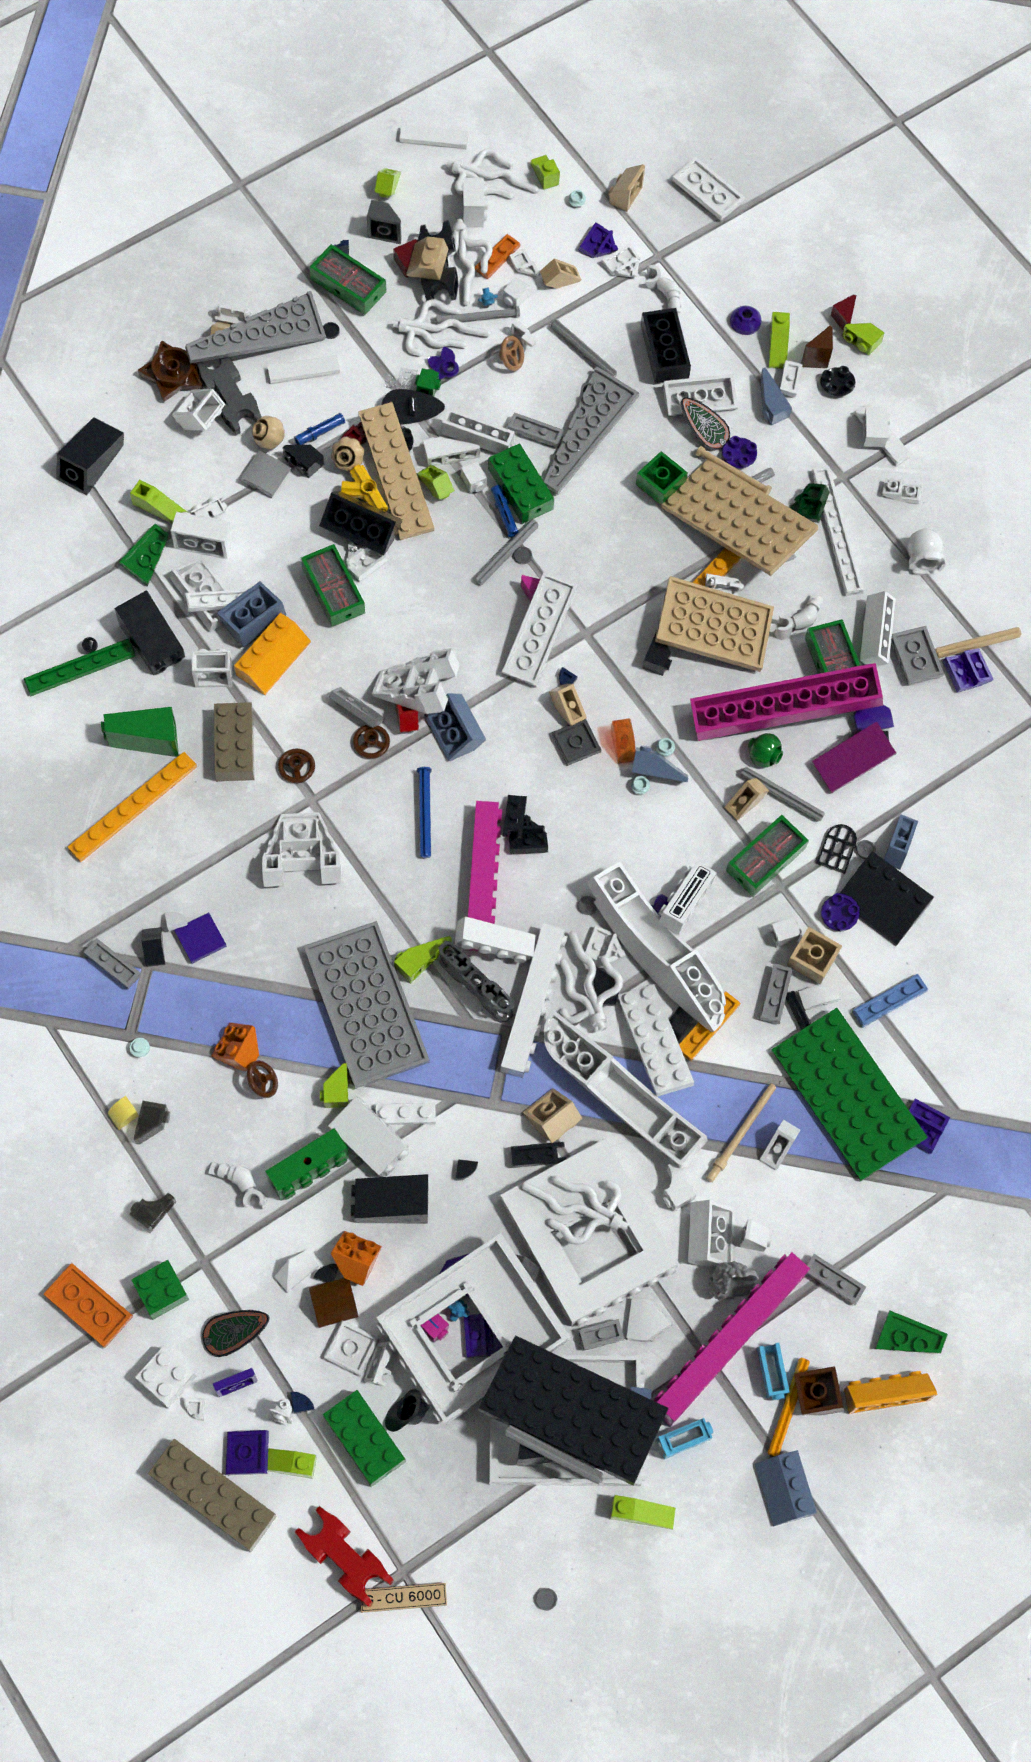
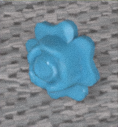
(487, 297)
(458, 1309)

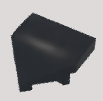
(533, 839)

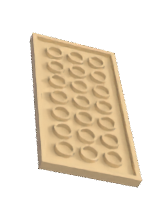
(740, 517)

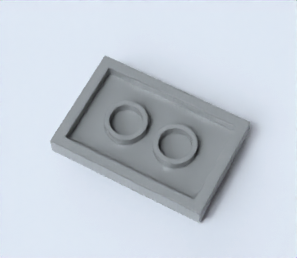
(917, 655)

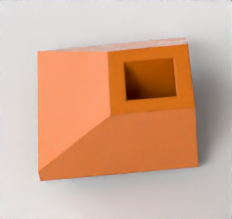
(237, 1046)
(355, 1257)

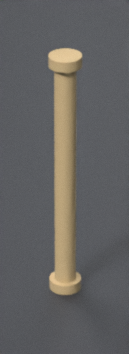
(702, 452)

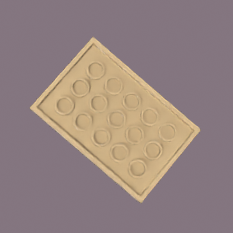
(714, 624)

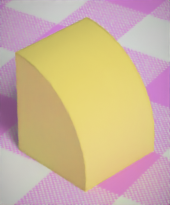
(122, 1113)

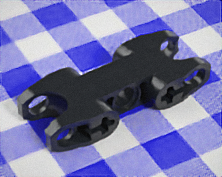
(449, 276)

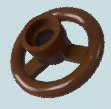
(371, 734)
(296, 758)
(259, 1080)

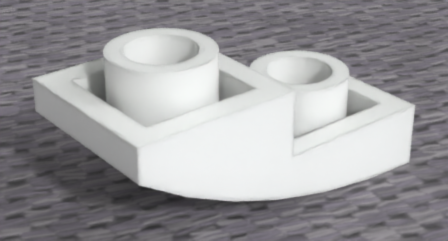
(902, 492)

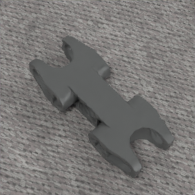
(223, 382)
(463, 971)

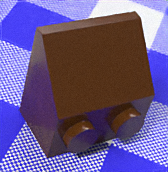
(819, 1392)

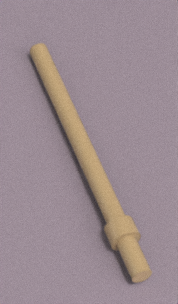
(721, 1163)

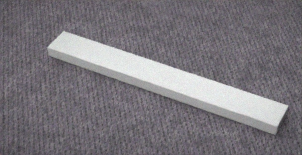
(839, 535)

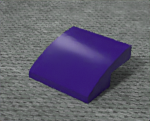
(968, 670)
(930, 1121)
(479, 1337)

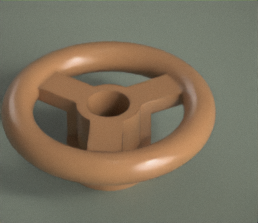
(509, 353)

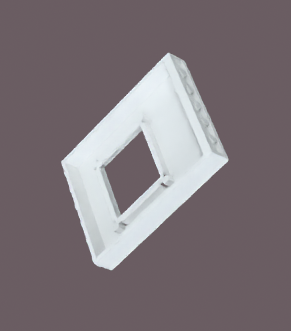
(531, 1217)
(507, 1303)
(504, 1451)

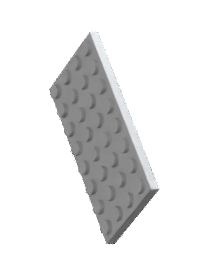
(366, 1004)

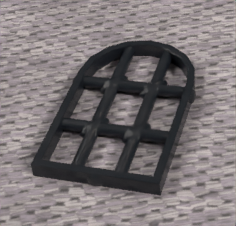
(840, 855)

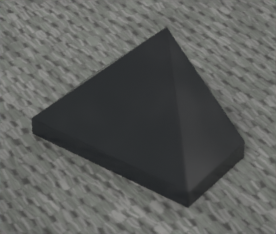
(603, 982)
(680, 1022)

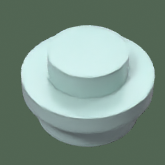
(577, 198)
(665, 747)
(640, 785)
(139, 1047)

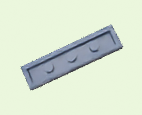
(890, 1000)

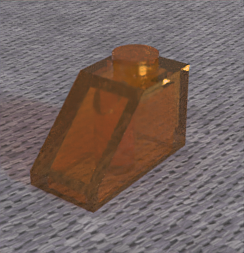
(623, 740)

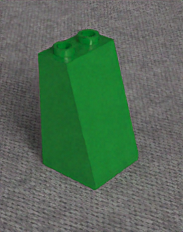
(142, 731)

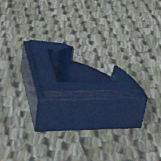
(343, 246)
(566, 677)
(301, 1403)

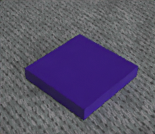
(200, 938)
(235, 1382)
(247, 1452)

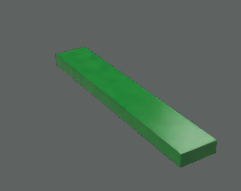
(79, 667)

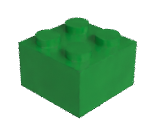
(661, 477)
(160, 1289)

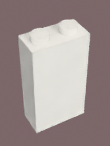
(370, 1137)

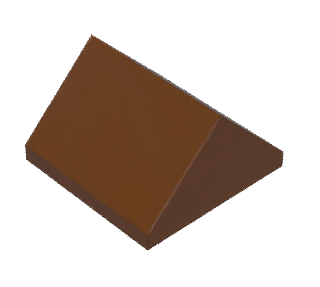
(819, 350)
(333, 1302)

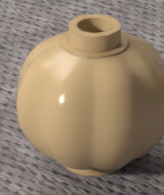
(268, 432)
(347, 453)

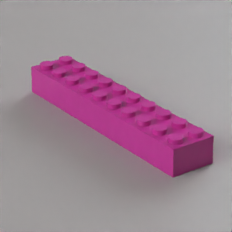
(787, 701)
(735, 1333)

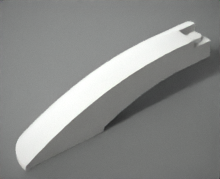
(658, 949)
(621, 1091)

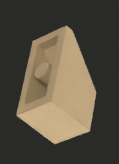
(559, 274)
(568, 703)
(746, 798)

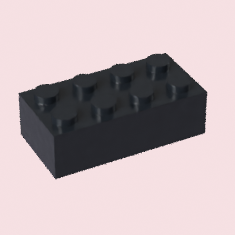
(665, 345)

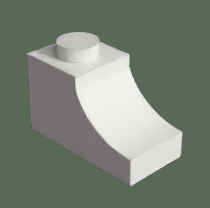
(679, 1191)

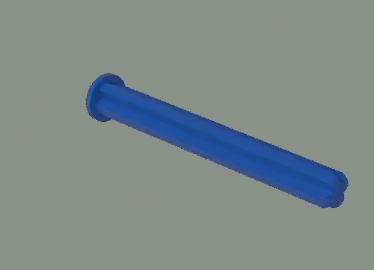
(424, 811)

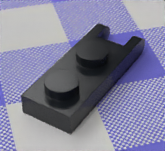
(515, 815)
(536, 1154)

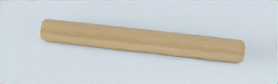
(978, 642)

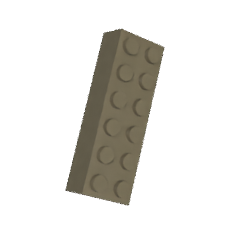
(212, 1495)

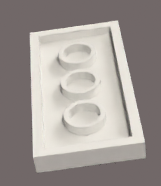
(708, 188)

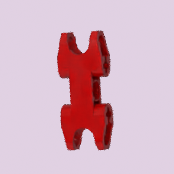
(356, 1568)

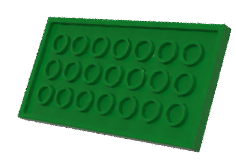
(849, 1094)

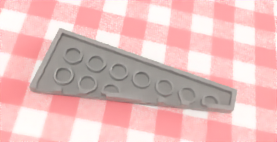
(275, 328)
(598, 412)

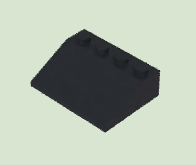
(886, 898)

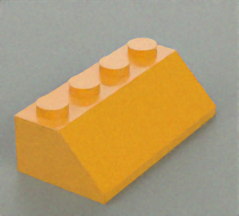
(272, 654)
(889, 1393)

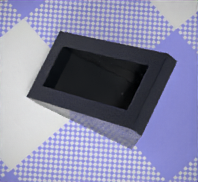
(153, 947)

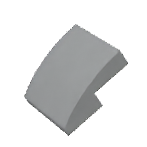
(265, 473)

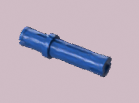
(315, 431)
(497, 494)

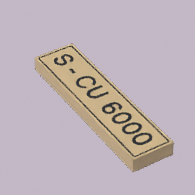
(406, 1597)

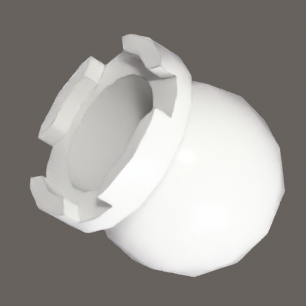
(925, 552)

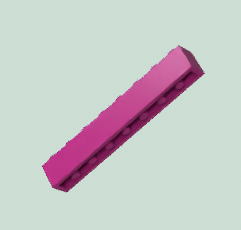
(483, 862)

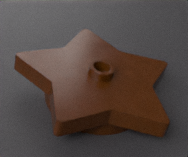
(171, 371)

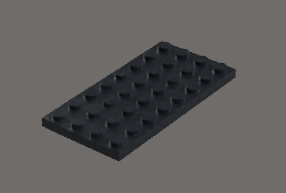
(574, 1410)

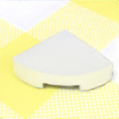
(175, 920)
(195, 1407)

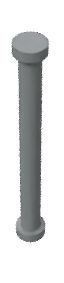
(480, 315)

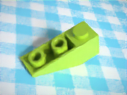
(154, 501)

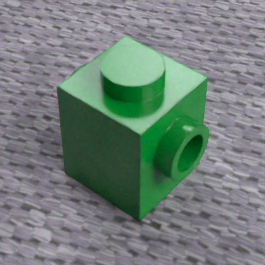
(428, 381)

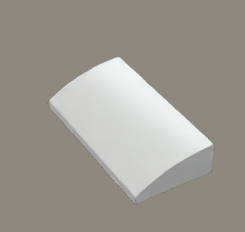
(713, 391)
(198, 577)

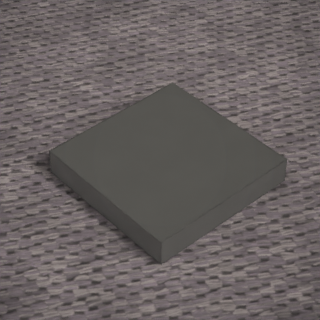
(576, 742)

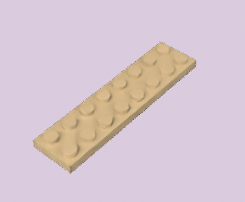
(396, 470)

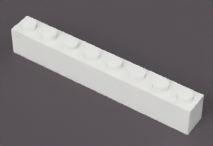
(532, 1001)

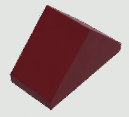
(403, 255)
(843, 311)

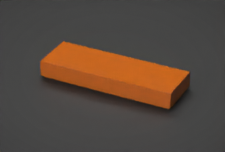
(500, 255)

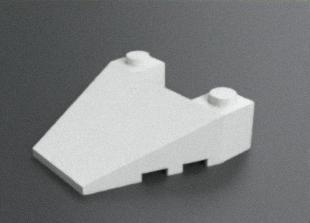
(417, 683)
(300, 845)

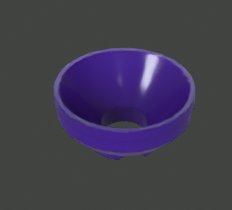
(744, 325)

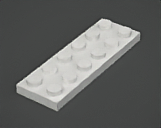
(540, 629)
(655, 1040)

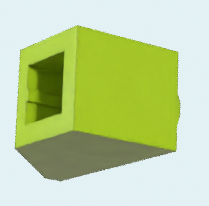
(863, 336)

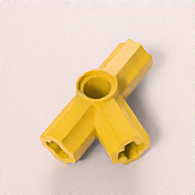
(361, 483)

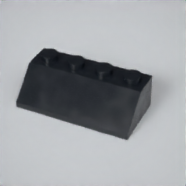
(360, 522)

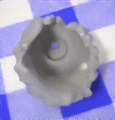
(732, 1280)

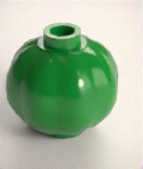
(765, 750)

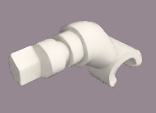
(666, 286)
(801, 620)
(242, 1178)

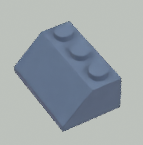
(251, 613)
(456, 728)
(785, 1488)

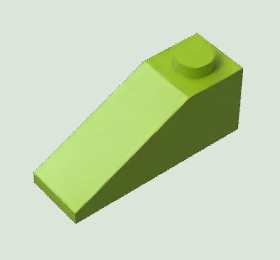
(778, 339)
(418, 958)
(291, 1463)
(642, 1512)

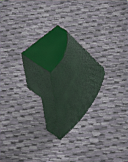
(811, 501)

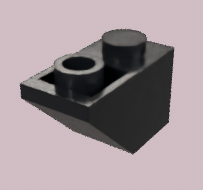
(304, 458)

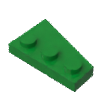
(145, 554)
(906, 1334)

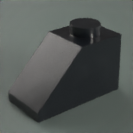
(657, 658)

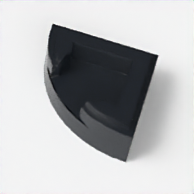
(465, 1169)
(327, 1273)

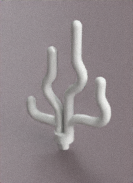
(471, 171)
(461, 241)
(419, 327)
(594, 1008)
(603, 1216)

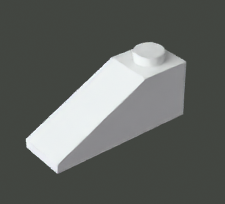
(445, 451)

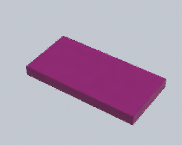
(854, 757)

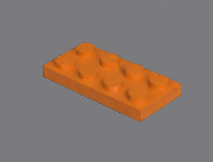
(88, 1305)

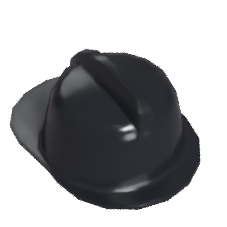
(408, 1410)

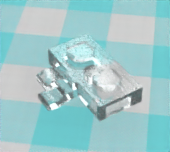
(405, 380)

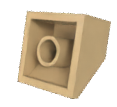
(627, 187)
(428, 258)
(553, 1115)

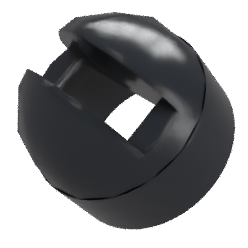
(86, 644)

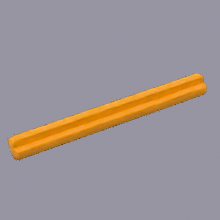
(787, 1411)

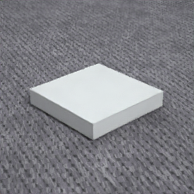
(351, 1348)

